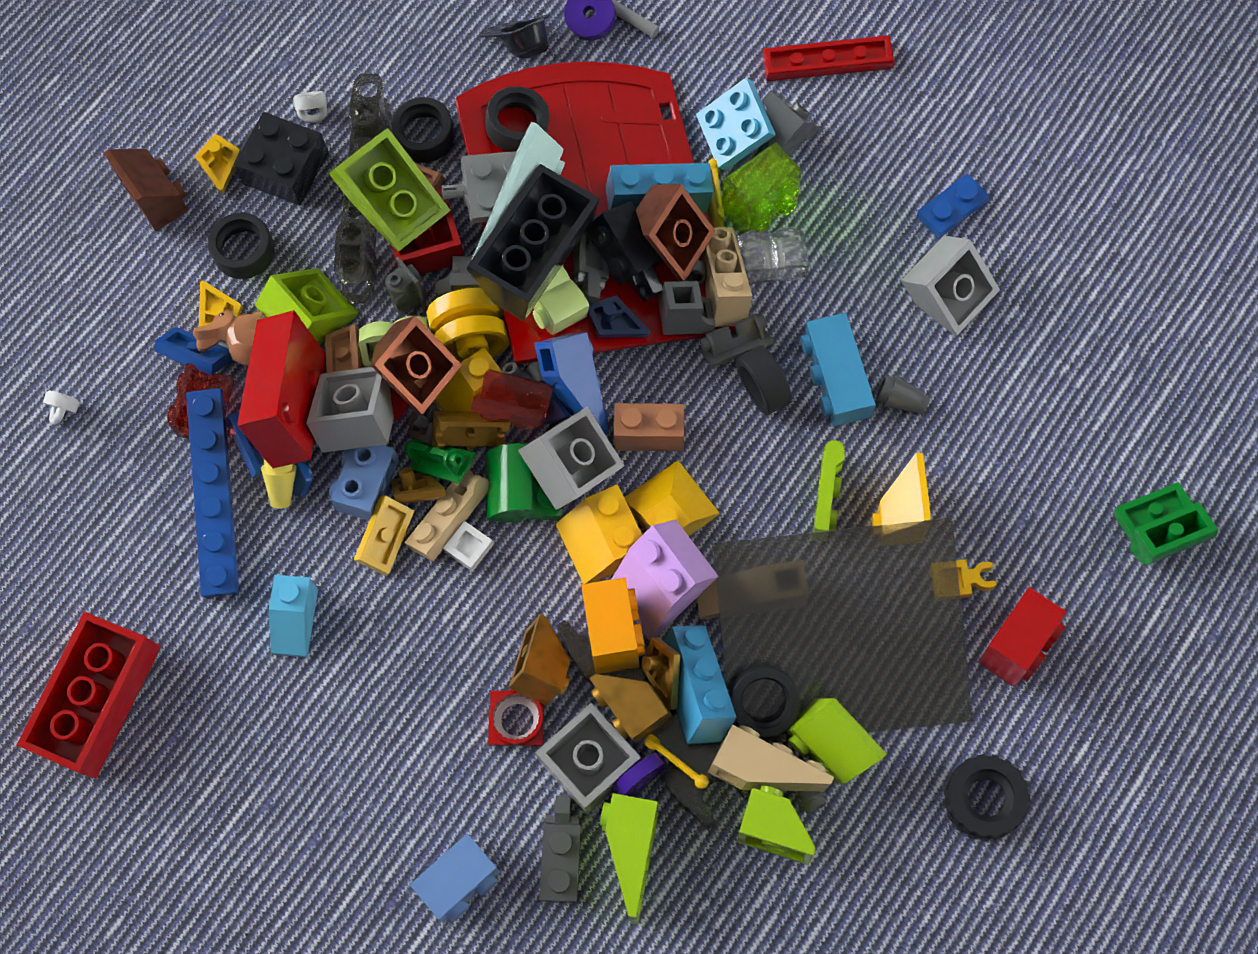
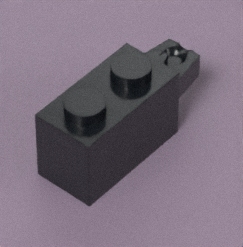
(626, 250)

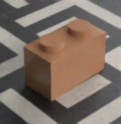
(649, 427)

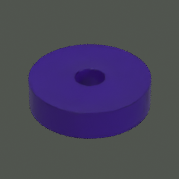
(593, 27)
(639, 775)

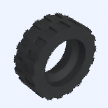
(1006, 777)

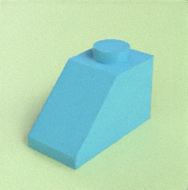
(291, 615)

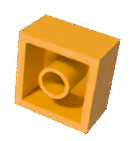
(610, 619)

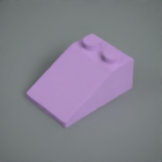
(665, 575)

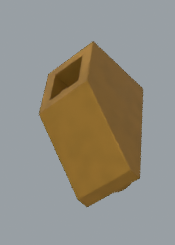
(633, 702)

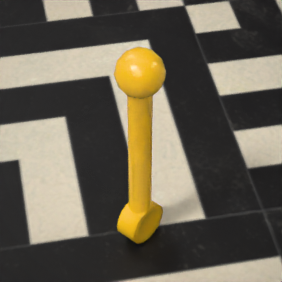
(714, 169)
(701, 781)

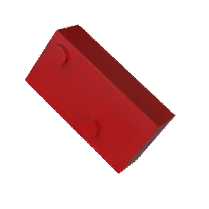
(281, 389)
(89, 695)

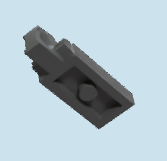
(589, 268)
(561, 854)

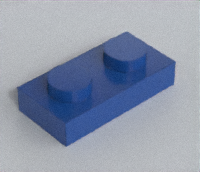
(953, 206)
(182, 348)

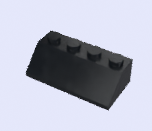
(532, 241)

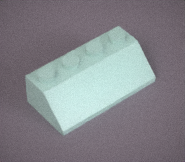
(534, 149)

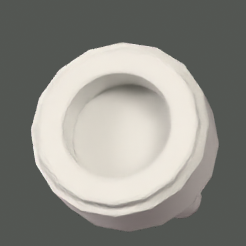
(311, 100)
(59, 404)

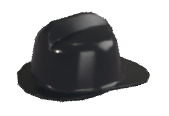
(522, 37)

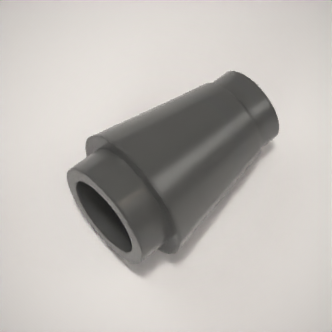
(902, 395)

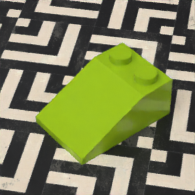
(390, 190)
(630, 833)

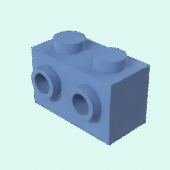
(363, 480)
(456, 879)

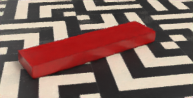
(828, 58)

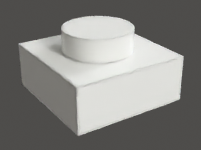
(468, 546)

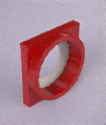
(498, 736)

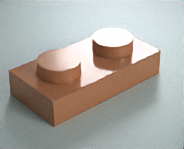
(343, 349)

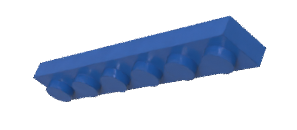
(212, 493)

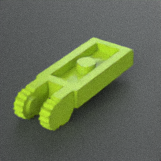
(829, 486)

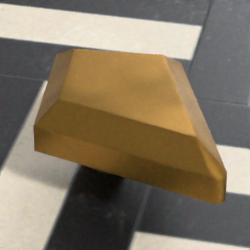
(416, 487)
(663, 671)

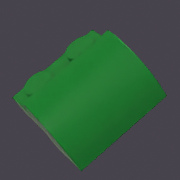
(513, 488)
(1164, 524)

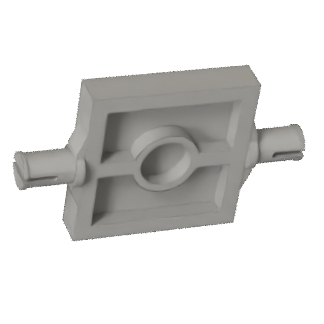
(480, 183)

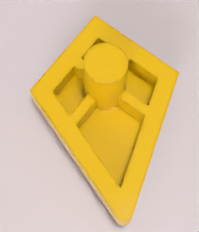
(217, 160)
(214, 302)

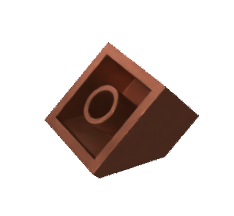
(148, 185)
(674, 227)
(414, 363)

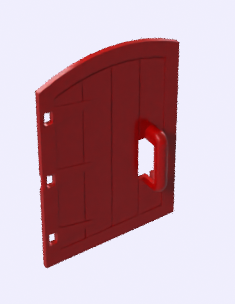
(600, 119)

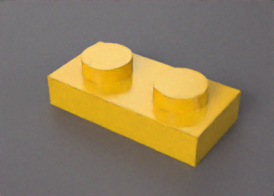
(384, 535)

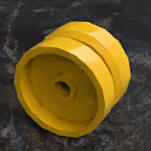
(468, 322)

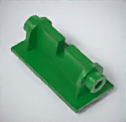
(444, 463)

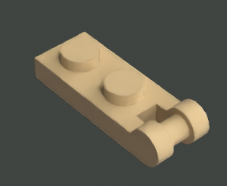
(447, 515)

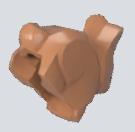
(235, 331)

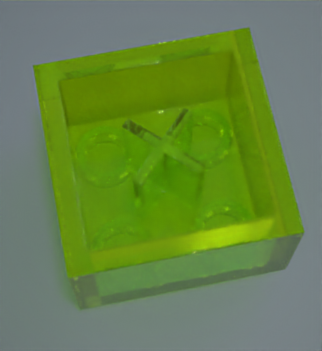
(761, 190)

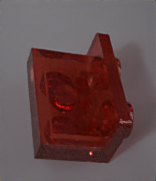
(191, 381)
(513, 399)

